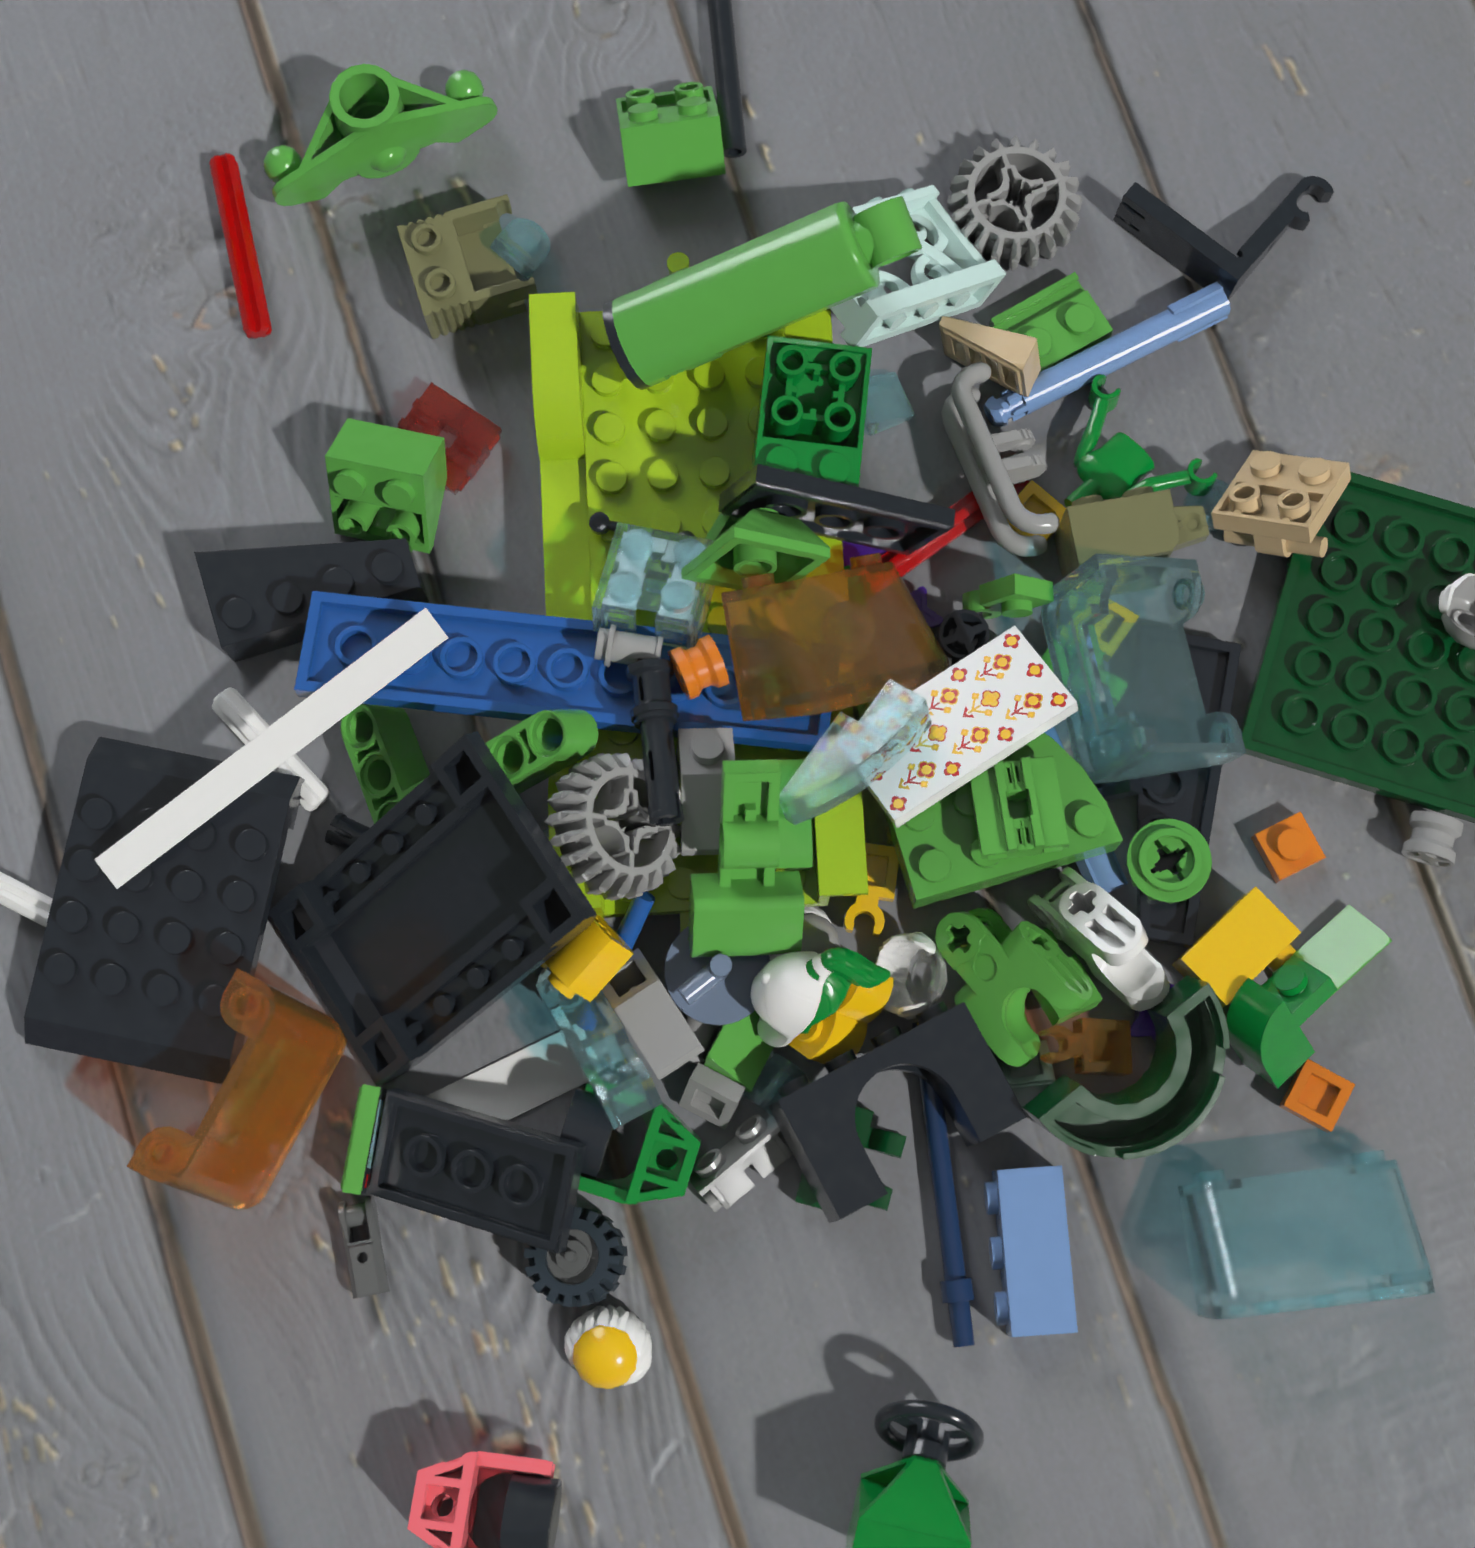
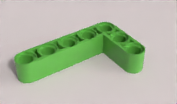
(392, 763)

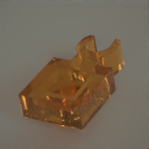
(1095, 1045)

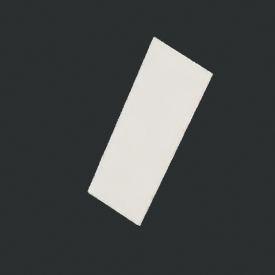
(517, 1081)

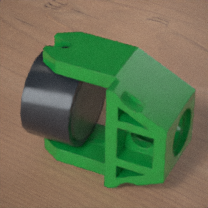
(651, 1179)

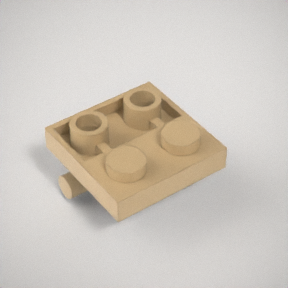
(1281, 503)

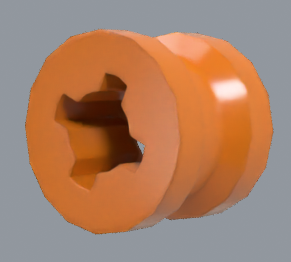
(699, 667)

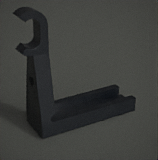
(1197, 252)

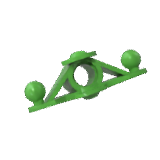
(357, 143)

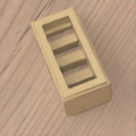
(1010, 355)

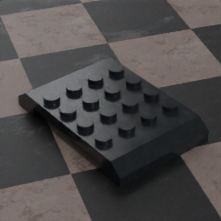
(433, 912)
(146, 964)

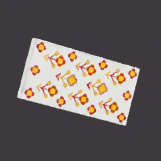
(978, 717)

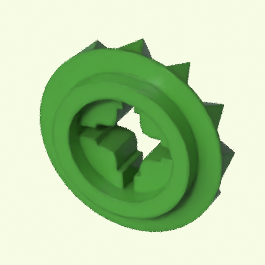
(1170, 836)

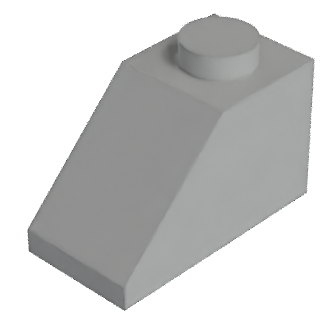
(700, 777)

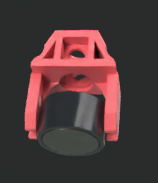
(529, 1508)

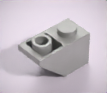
(651, 1016)

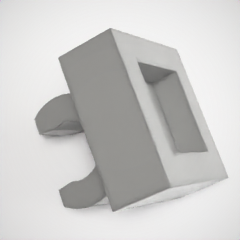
(711, 1096)

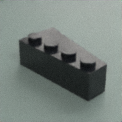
(265, 593)

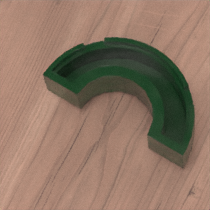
(1166, 1099)

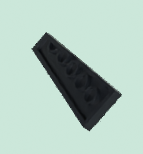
(1187, 794)

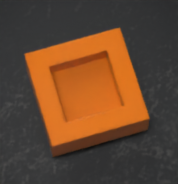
(1288, 847)
(1317, 1095)

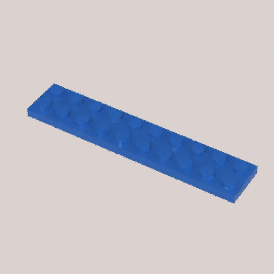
(517, 667)

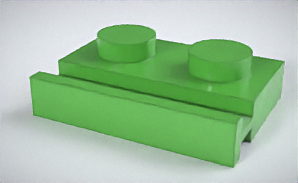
(1060, 319)

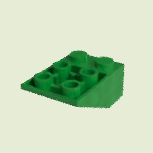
(813, 408)

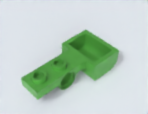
(747, 903)

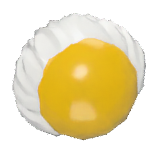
(609, 1347)

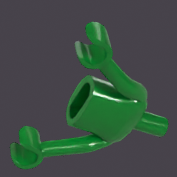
(1121, 461)

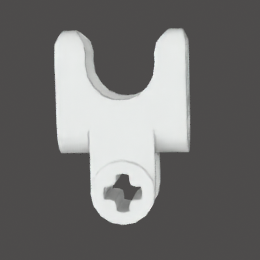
(1105, 937)

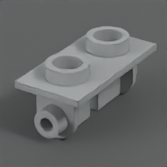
(720, 1172)

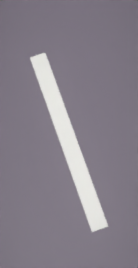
(271, 748)

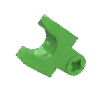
(1000, 972)

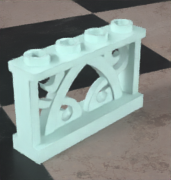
(958, 270)

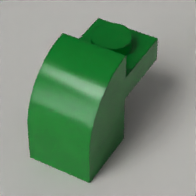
(1268, 1019)

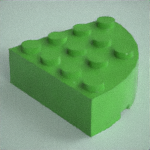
(942, 847)

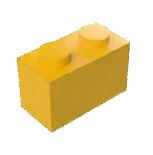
(1240, 946)

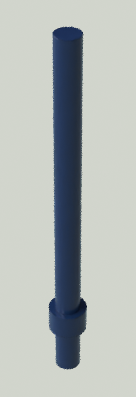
(956, 1288)

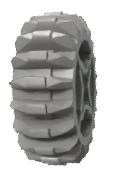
(1045, 186)
(610, 836)

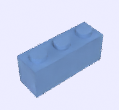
(1031, 1251)

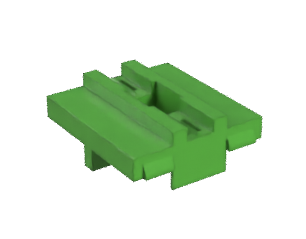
(999, 831)

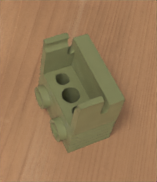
(457, 271)

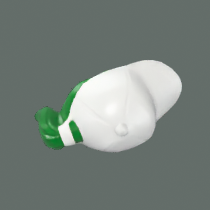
(807, 988)

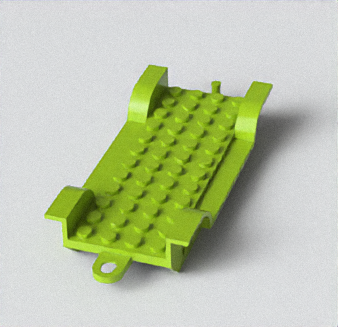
(658, 465)

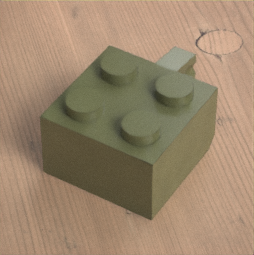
(1130, 525)

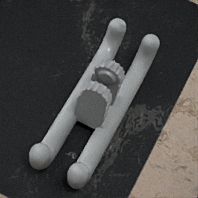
(990, 474)

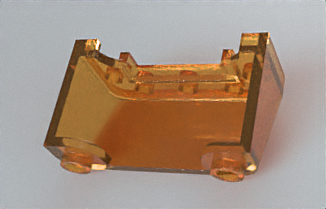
(827, 640)
(259, 1104)

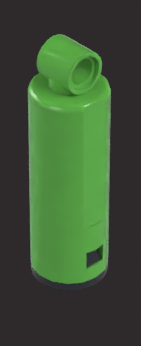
(755, 289)

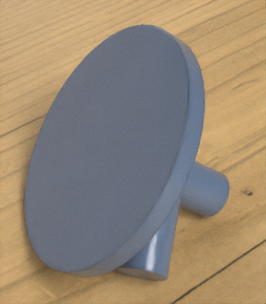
(711, 988)

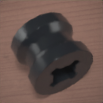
(964, 628)

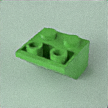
(670, 134)
(386, 483)

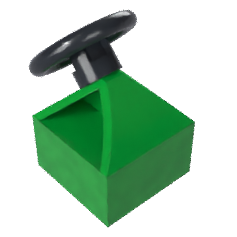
(915, 1498)

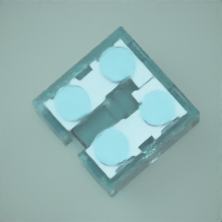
(646, 575)

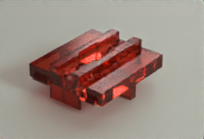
(474, 433)

